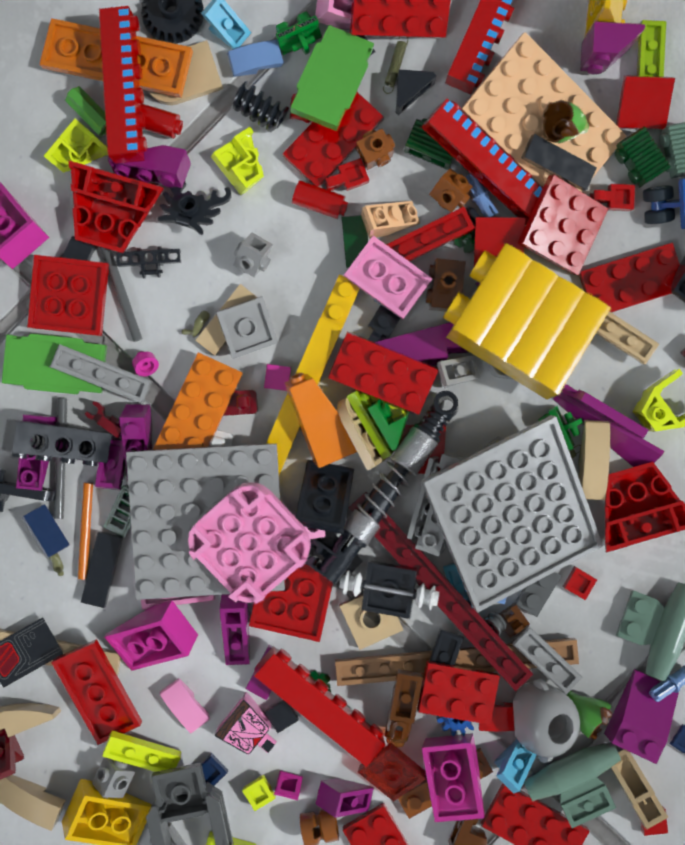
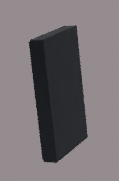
(324, 497)

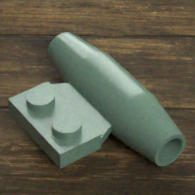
(663, 627)
(576, 781)

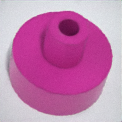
(145, 363)

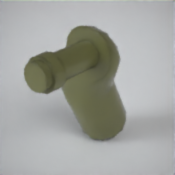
(198, 324)
(57, 564)

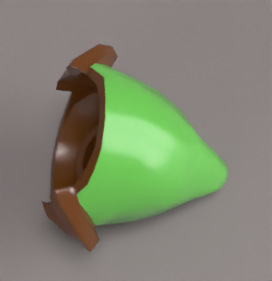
(563, 121)
(591, 713)

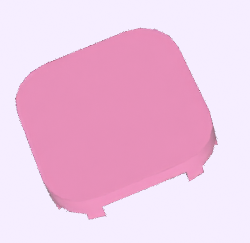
(249, 542)

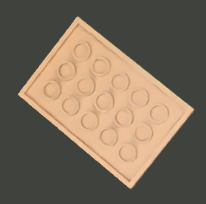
(513, 102)

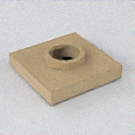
(365, 635)

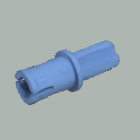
(481, 197)
(671, 684)

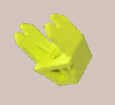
(652, 409)

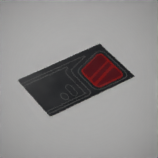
(27, 651)

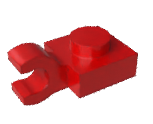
(351, 176)
(618, 197)

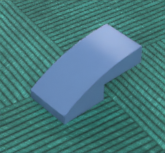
(254, 57)

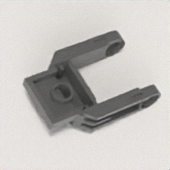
(184, 795)

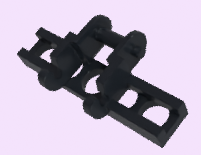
(142, 263)

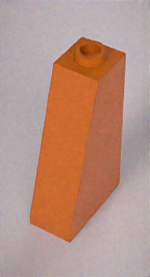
(318, 421)

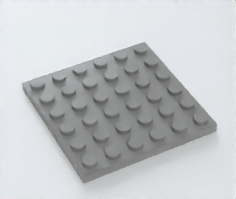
(169, 497)
(513, 513)

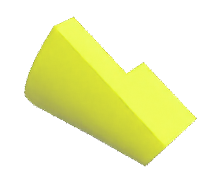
(76, 145)
(240, 161)

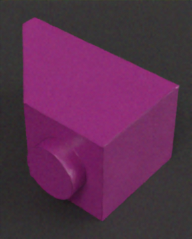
(343, 797)

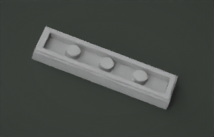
(101, 374)

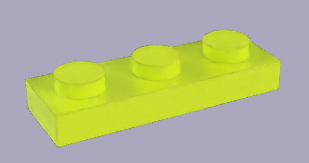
(140, 752)

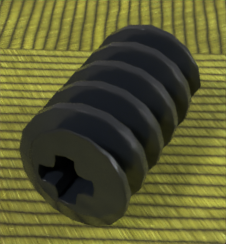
(259, 109)

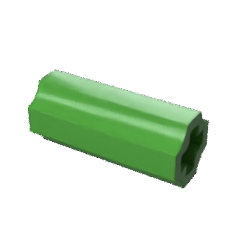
(87, 110)

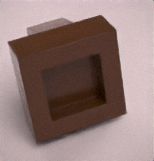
(514, 620)

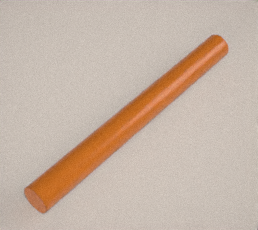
(85, 530)

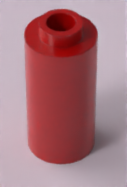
(162, 121)
(319, 200)

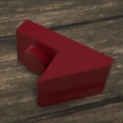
(9, 754)

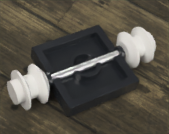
(389, 589)

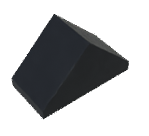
(411, 86)

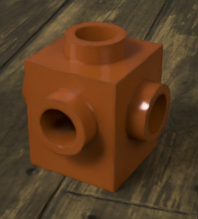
(375, 148)
(451, 190)

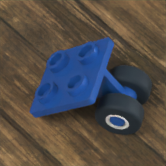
(663, 210)

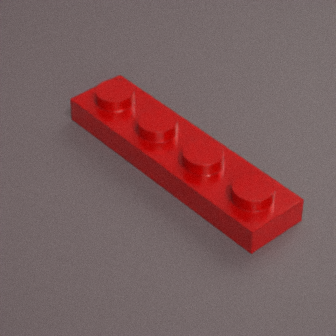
(433, 235)

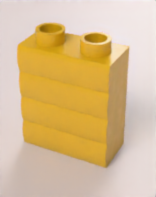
(525, 320)

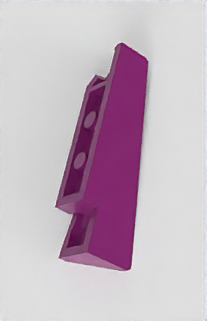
(425, 345)
(625, 434)

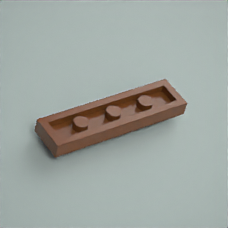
(419, 798)

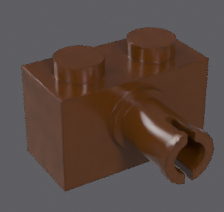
(446, 283)

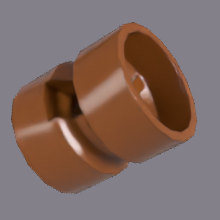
(328, 827)

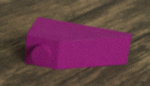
(235, 631)

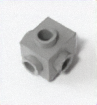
(252, 255)
(113, 778)

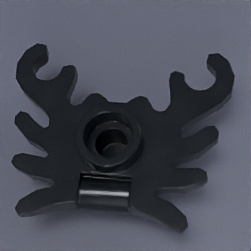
(192, 210)

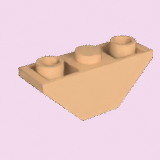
(389, 218)

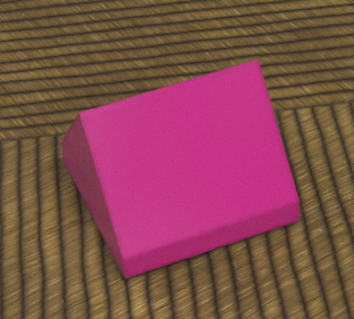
(288, 785)

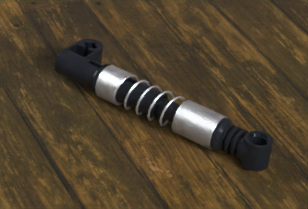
(408, 460)

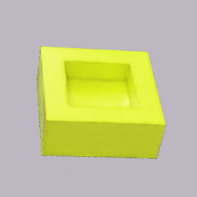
(259, 792)

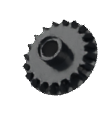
(174, 25)

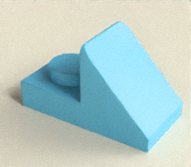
(225, 23)
(514, 766)

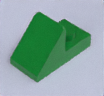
(391, 428)

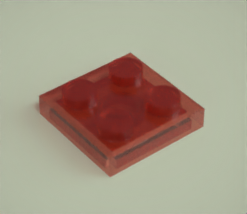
(393, 772)

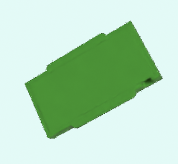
(332, 77)
(29, 362)

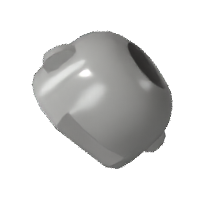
(545, 720)

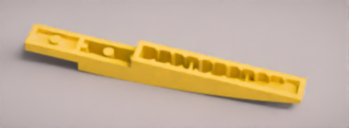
(314, 361)

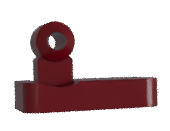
(242, 403)

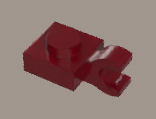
(111, 424)

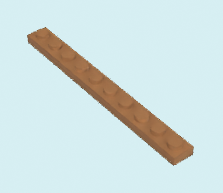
(385, 667)

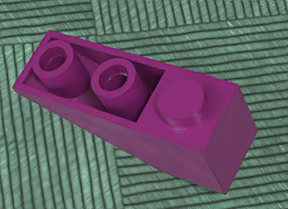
(161, 165)
(136, 428)
(30, 470)

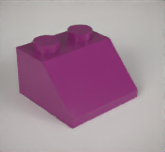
(606, 44)

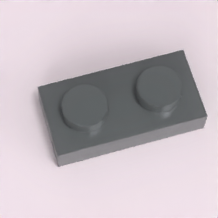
(536, 595)

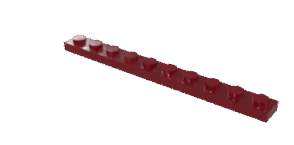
(451, 602)

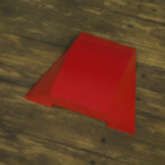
(109, 206)
(640, 507)

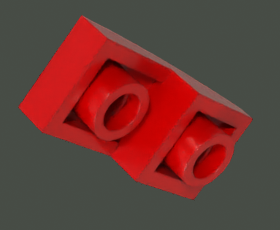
(501, 719)

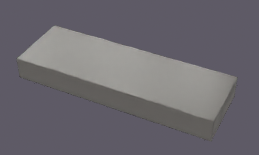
(546, 659)

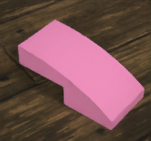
(184, 705)

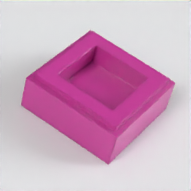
(276, 376)

